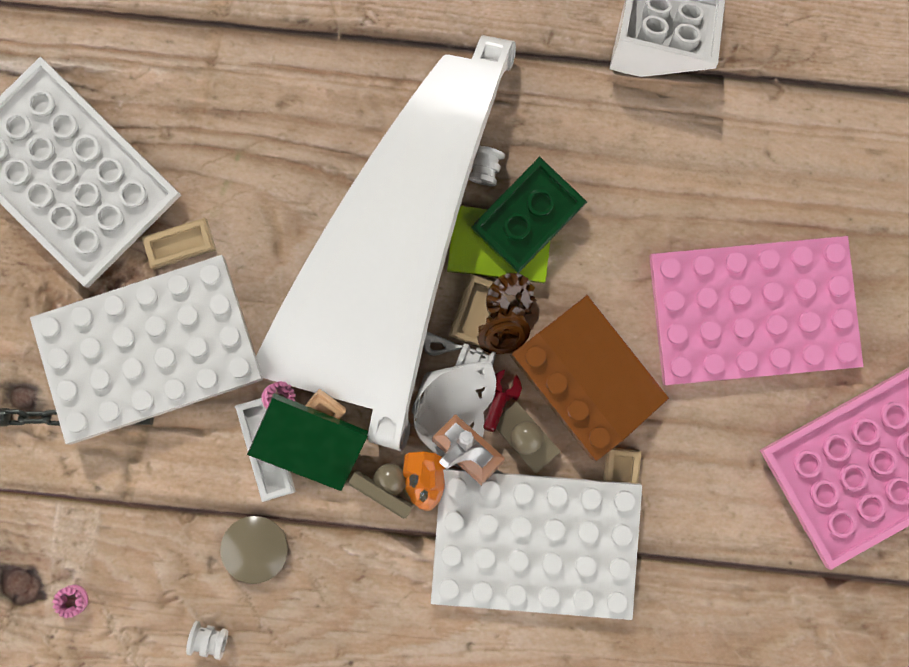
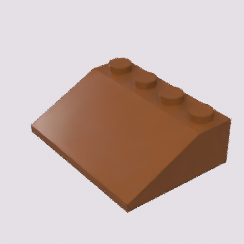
(590, 378)

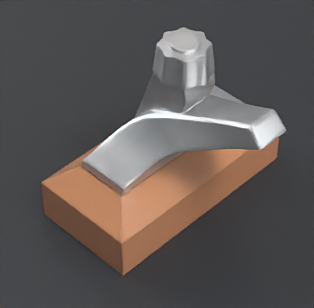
(467, 450)

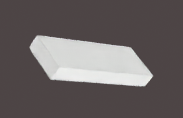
(270, 479)

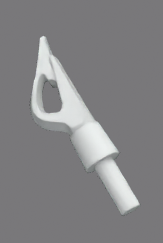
(432, 338)

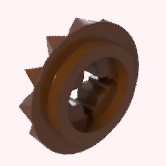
(510, 284)
(506, 341)

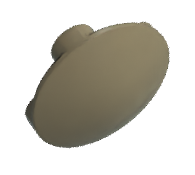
(254, 549)

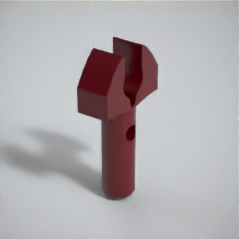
(499, 401)

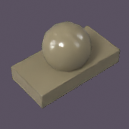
(526, 437)
(384, 488)

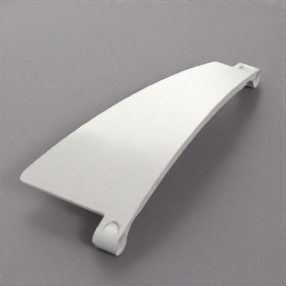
(374, 274)

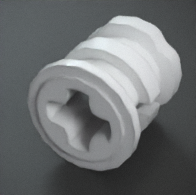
(486, 166)
(470, 355)
(207, 641)

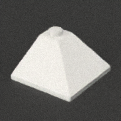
(668, 36)

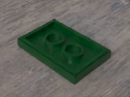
(528, 215)
(307, 442)

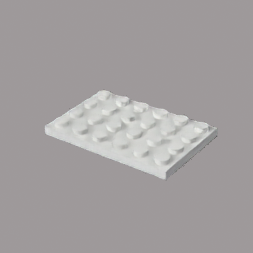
(73, 175)
(145, 349)
(537, 544)

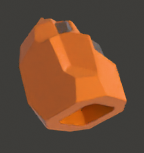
(424, 479)

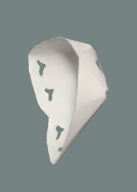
(452, 393)

